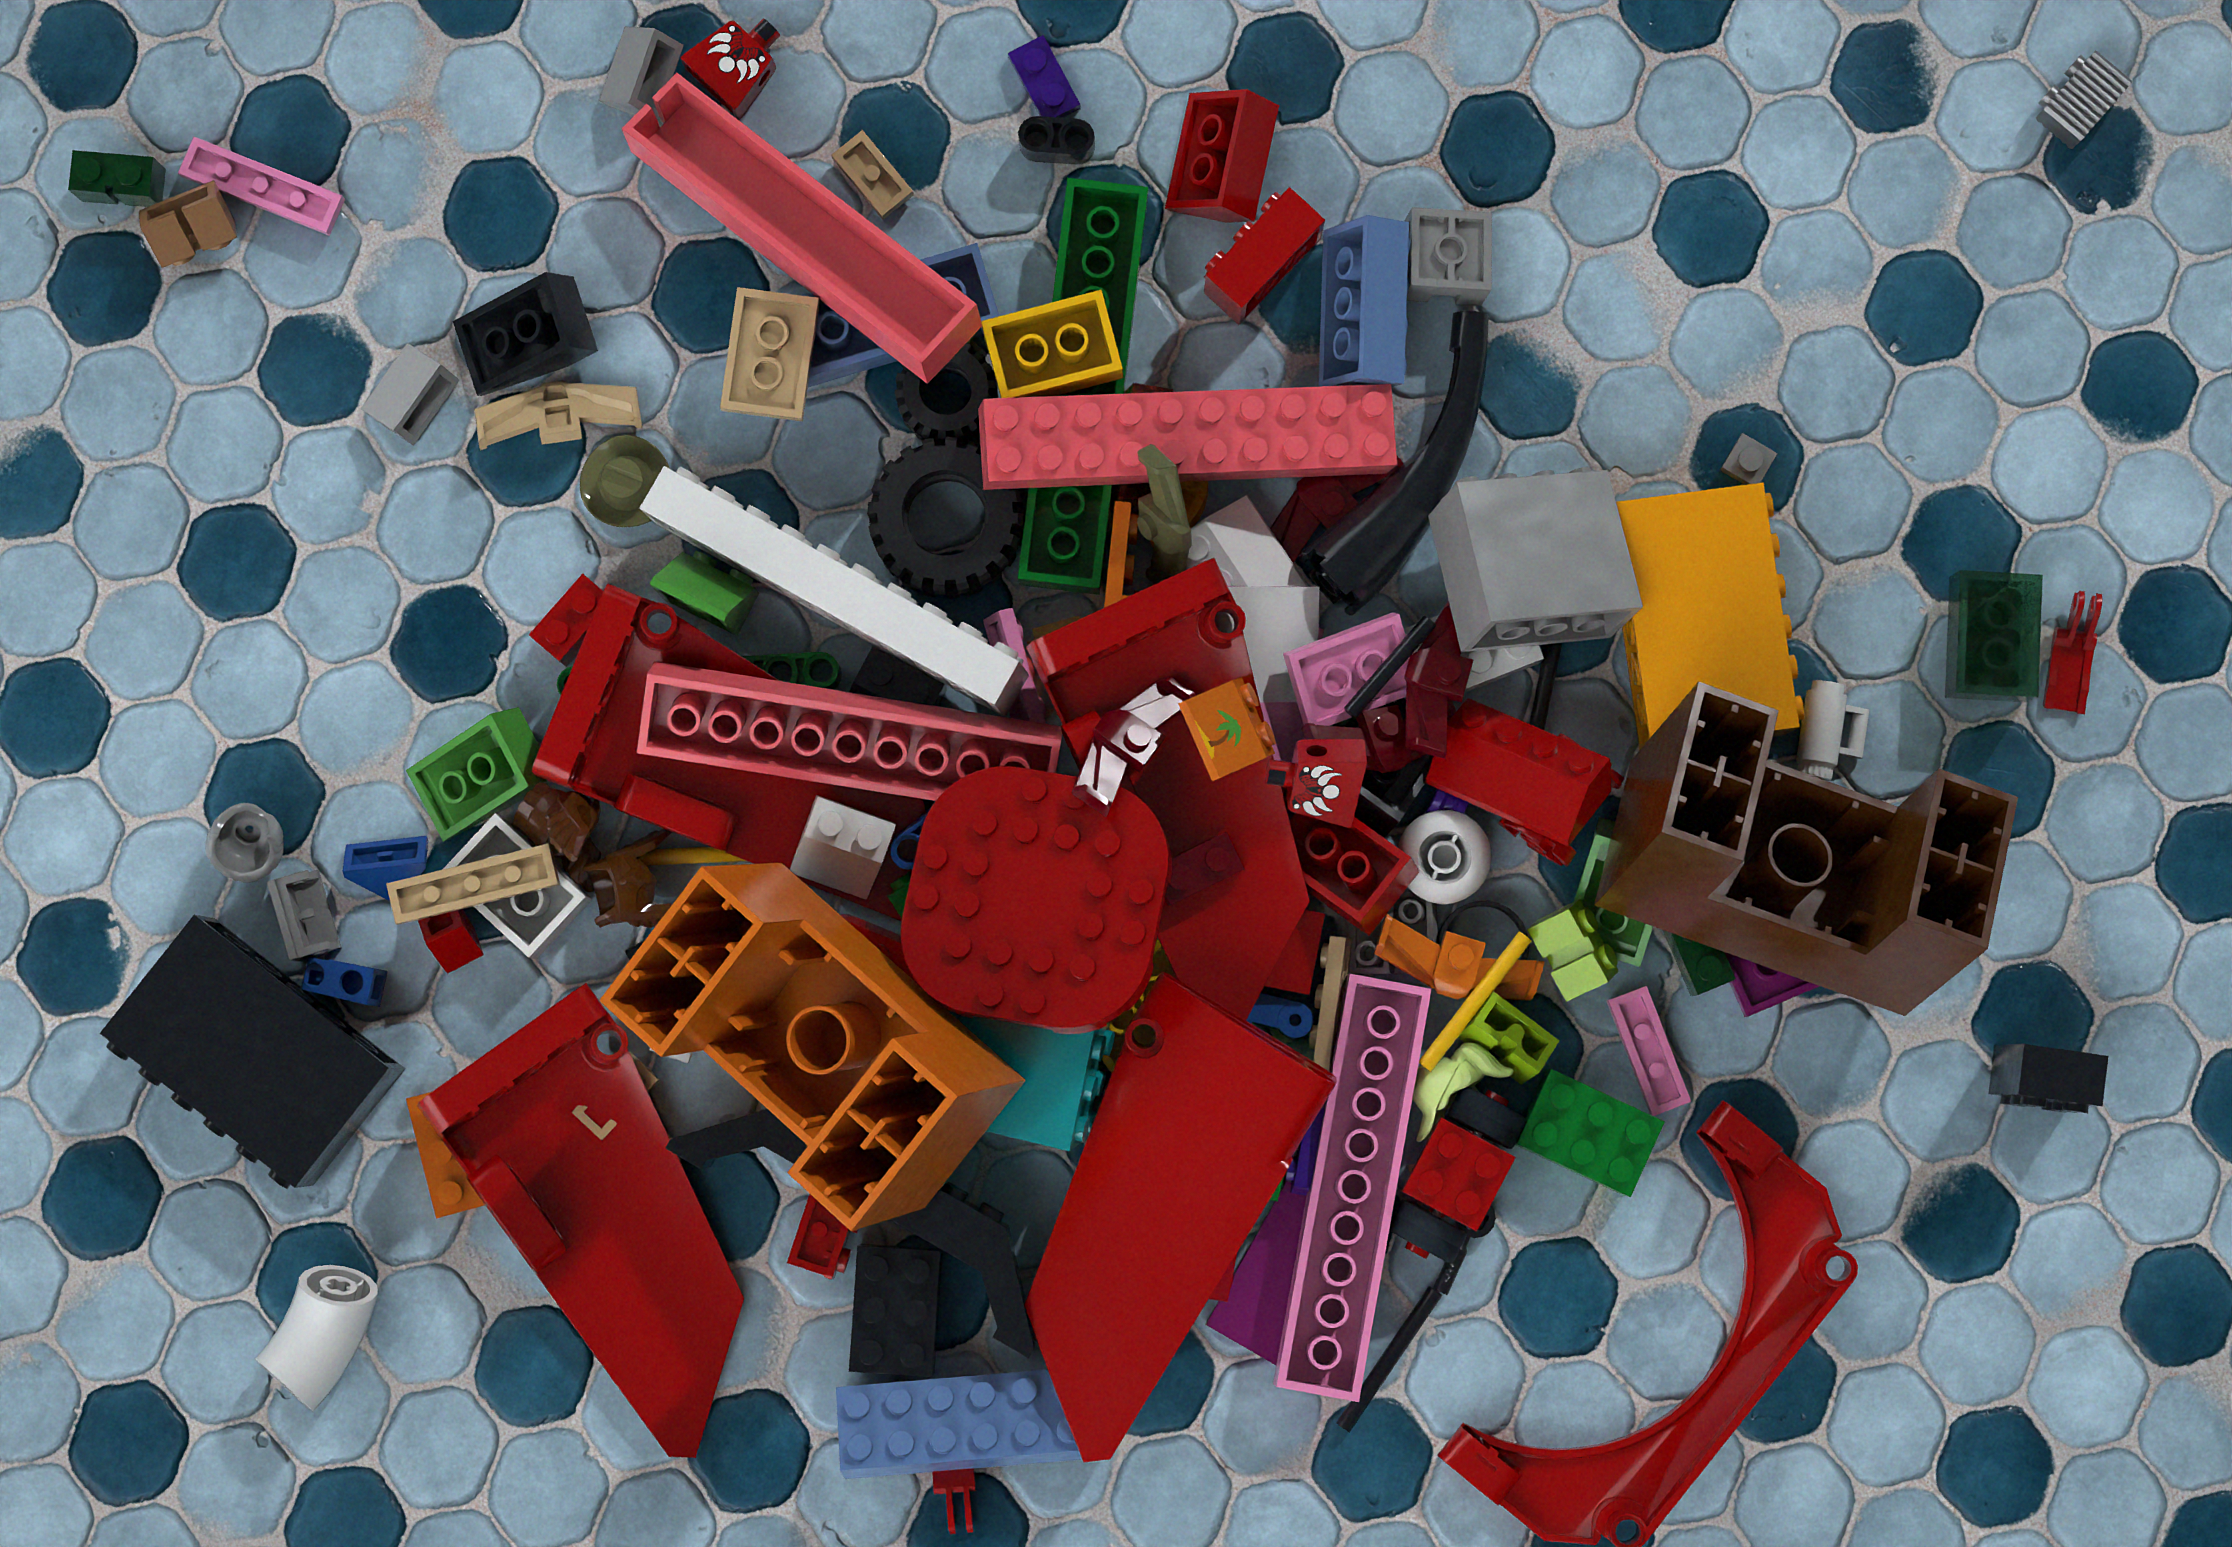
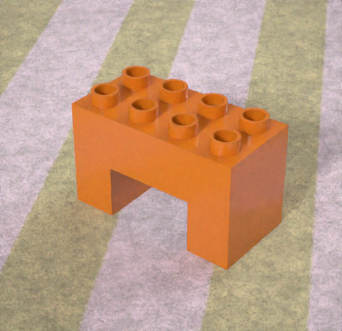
(818, 1034)

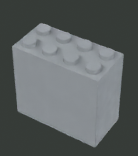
(1534, 559)

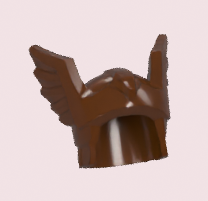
(565, 823)
(626, 885)

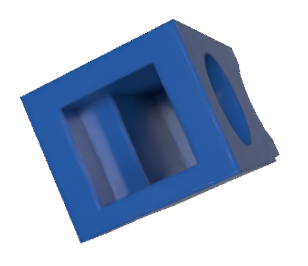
(345, 981)
(1287, 1016)

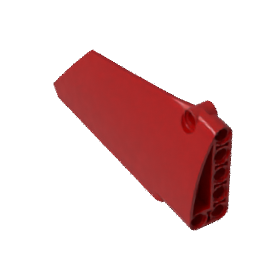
(734, 810)
(1236, 929)
(1163, 1201)
(595, 1218)

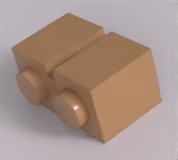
(187, 224)

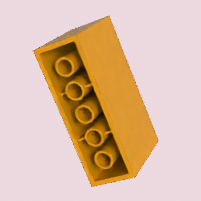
(1707, 604)

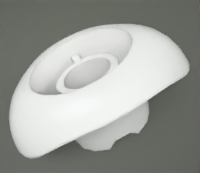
(1449, 854)

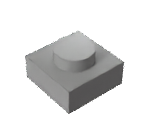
(1748, 460)

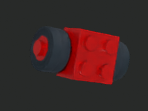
(1457, 1174)

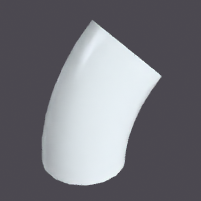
(320, 1331)

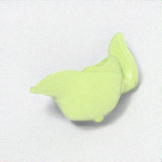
(1437, 1089)

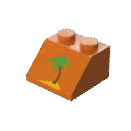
(1228, 728)

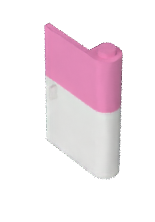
(1276, 623)

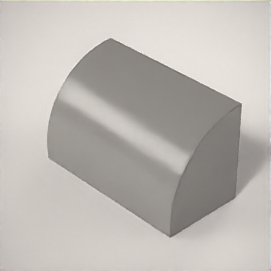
(640, 69)
(410, 394)

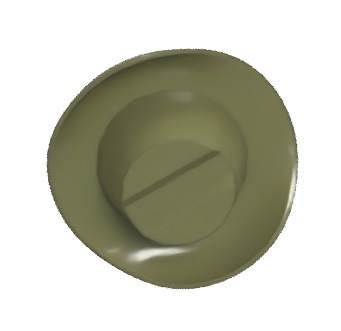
(619, 479)

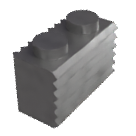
(2083, 99)

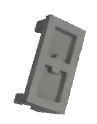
(304, 915)

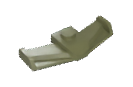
(1163, 516)

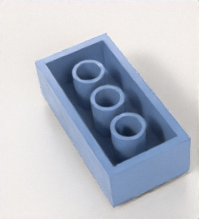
(1364, 302)

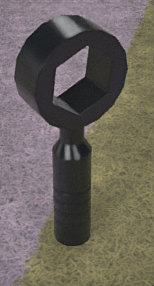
(1450, 1270)

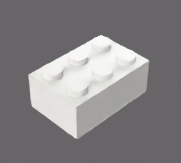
(530, 918)

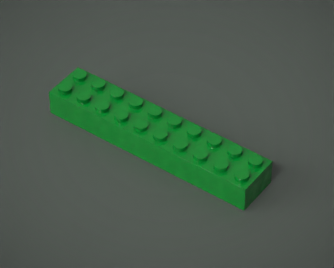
(1096, 252)

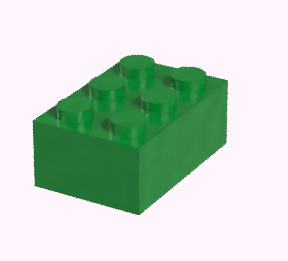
(1589, 1132)

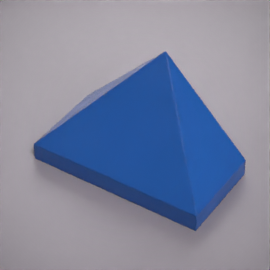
(384, 862)

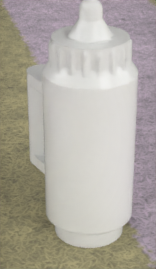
(1823, 728)

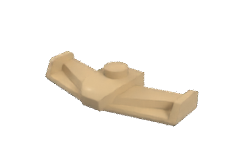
(557, 411)

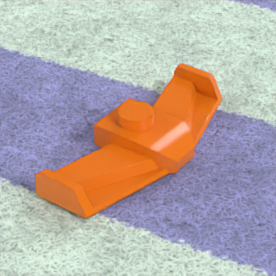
(1454, 965)

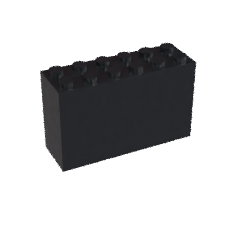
(251, 1052)

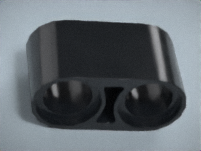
(1055, 148)

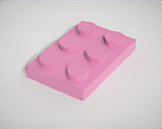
(1336, 667)

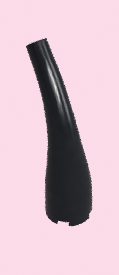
(1384, 528)

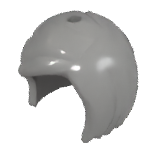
(233, 853)

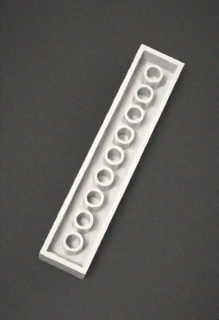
(835, 591)

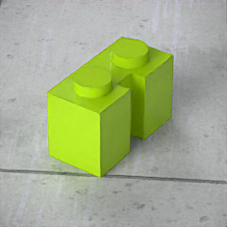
(1574, 949)
(1511, 1036)

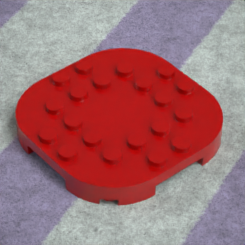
(1035, 901)

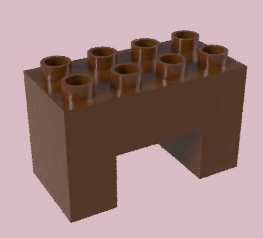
(1800, 867)

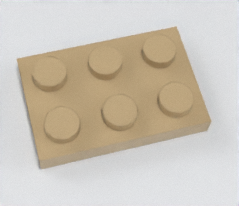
(769, 354)

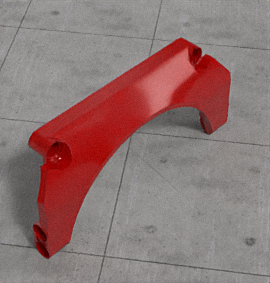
(1783, 1299)

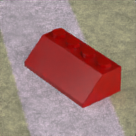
(1521, 772)

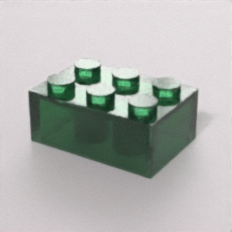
(1993, 636)

